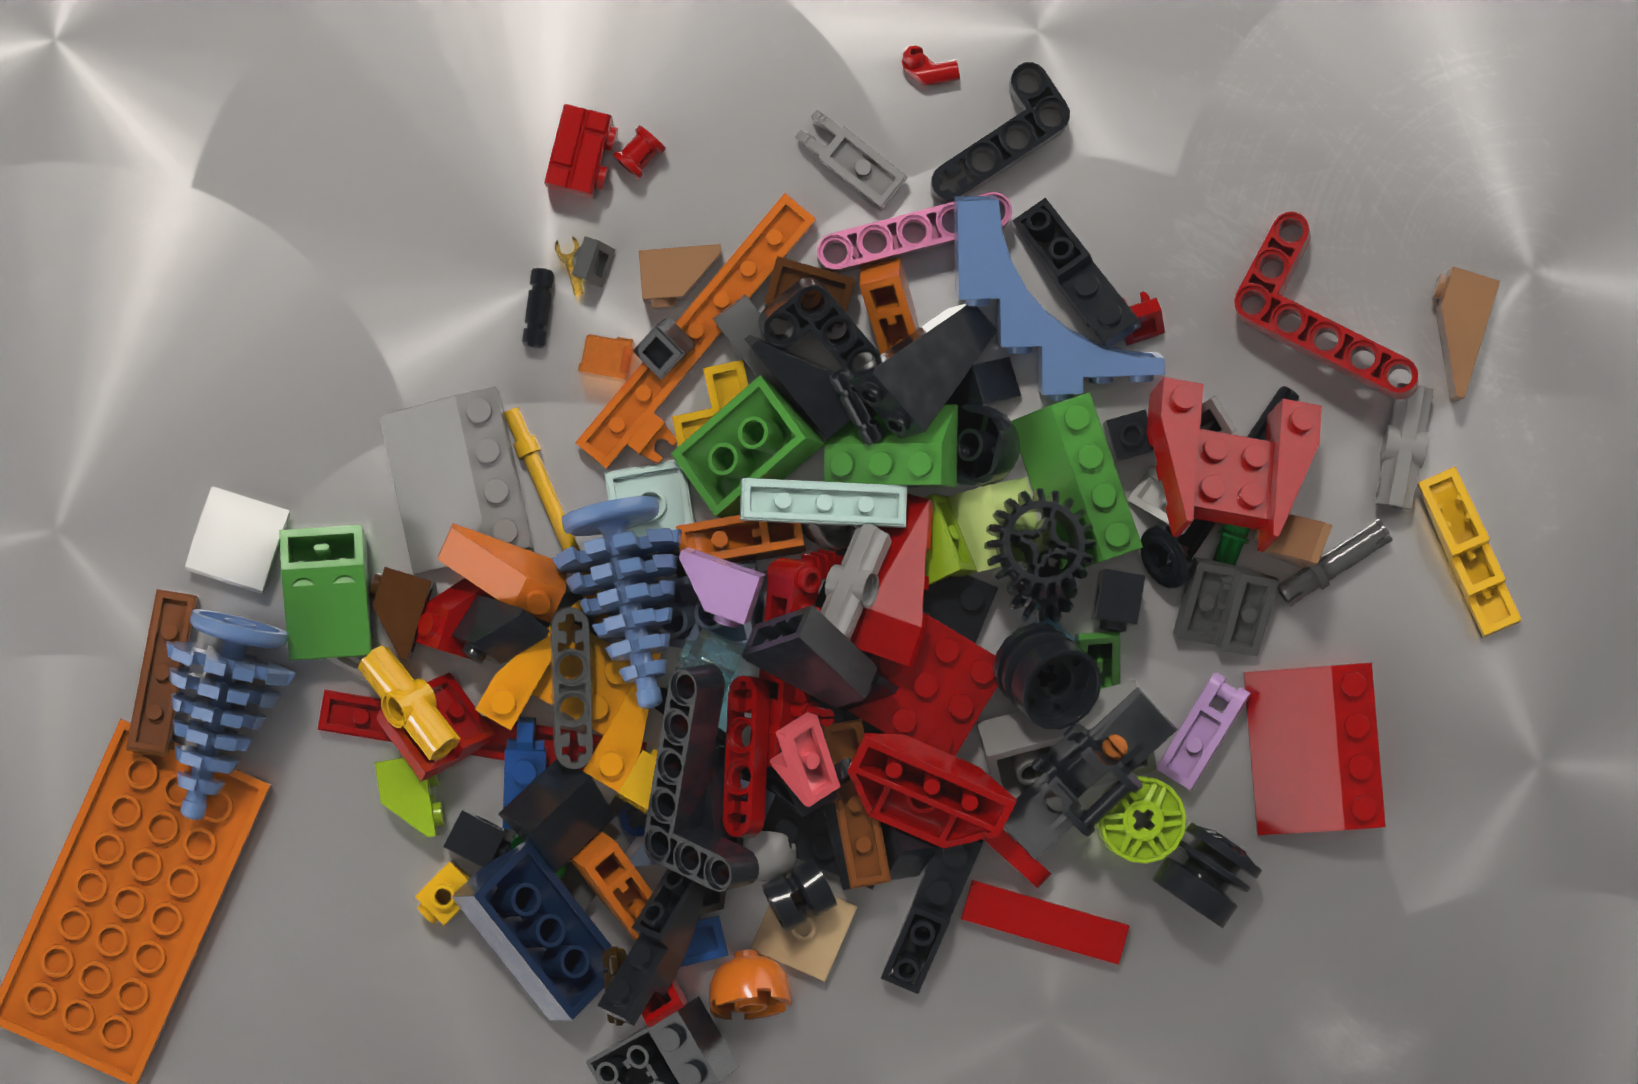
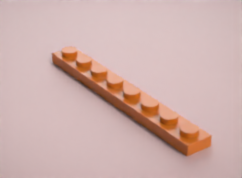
(739, 276)

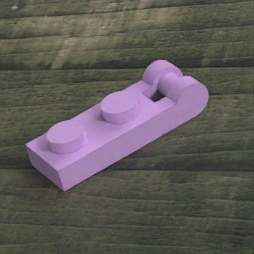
(1202, 732)

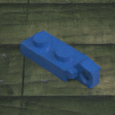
(523, 760)

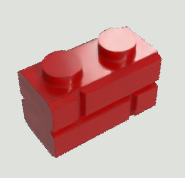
(580, 151)

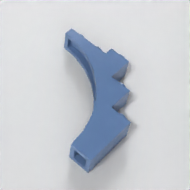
(1064, 356)

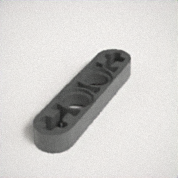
(576, 687)

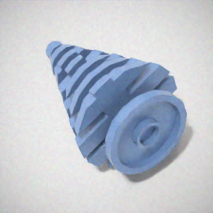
(624, 574)
(225, 684)

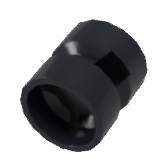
(812, 888)

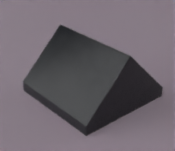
(558, 813)

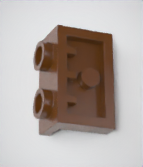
(788, 272)

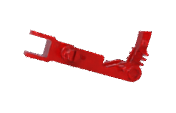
(791, 587)

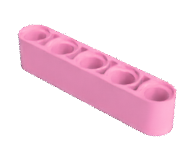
(892, 230)

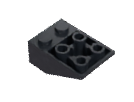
(673, 1051)

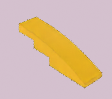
(1469, 552)

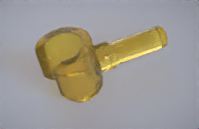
(568, 260)

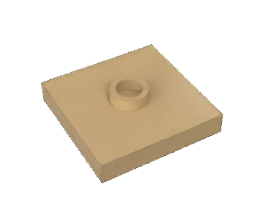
(810, 945)

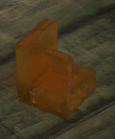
(607, 357)

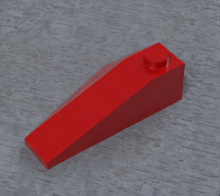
(896, 619)

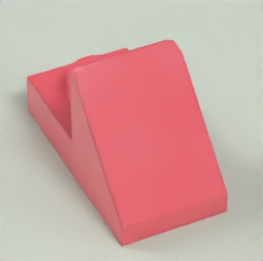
(805, 760)

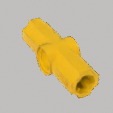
(408, 703)

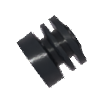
(1047, 676)
(1207, 874)

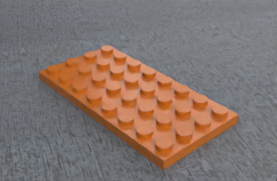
(126, 910)

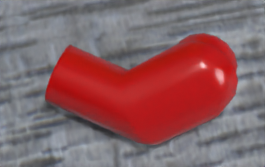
(925, 70)

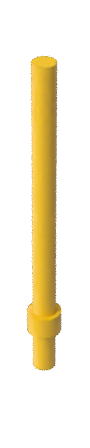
(528, 449)

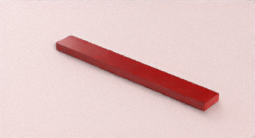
(357, 717)

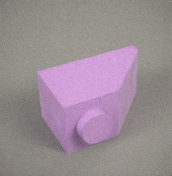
(723, 586)

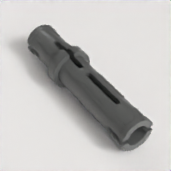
(1334, 563)

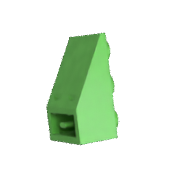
(326, 592)

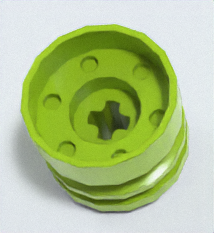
(1144, 844)

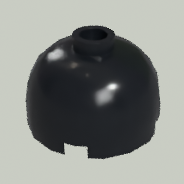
(985, 445)

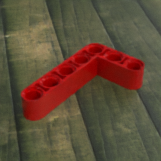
(1312, 323)

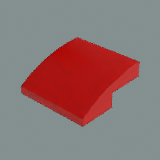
(460, 715)

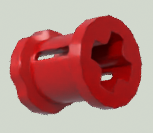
(639, 152)

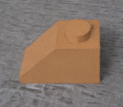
(674, 272)

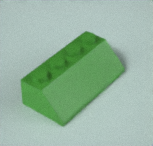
(1069, 454)

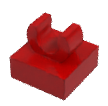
(1150, 317)

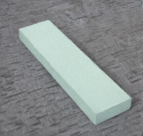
(823, 502)

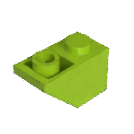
(409, 797)

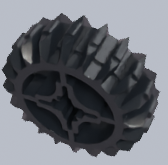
(1021, 539)

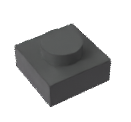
(592, 261)

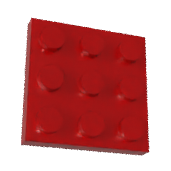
(937, 696)

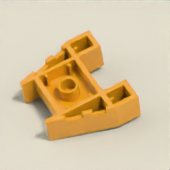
(613, 701)

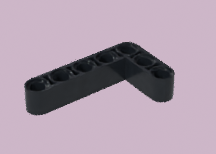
(681, 785)

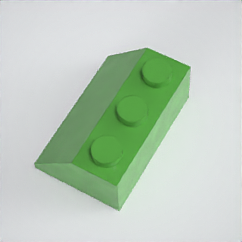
(750, 437)
(912, 461)

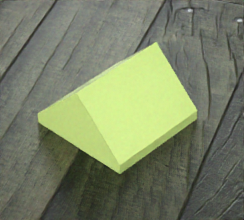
(975, 512)

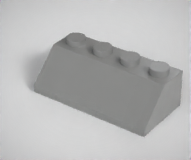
(1015, 741)

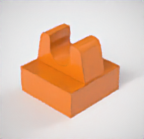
(648, 435)

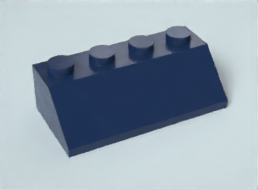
(537, 930)

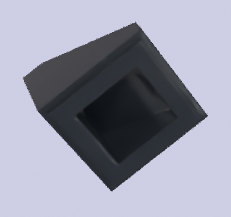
(664, 347)

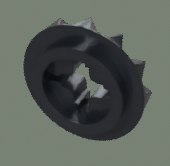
(1156, 545)

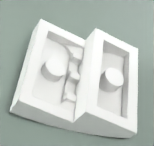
(236, 540)

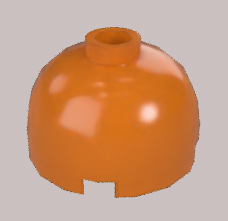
(749, 986)

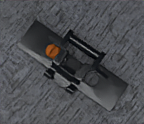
(1078, 761)

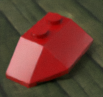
(927, 791)

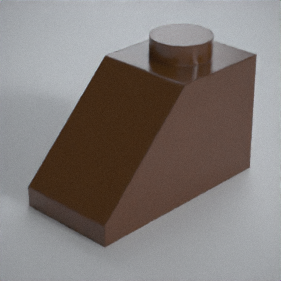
(399, 605)

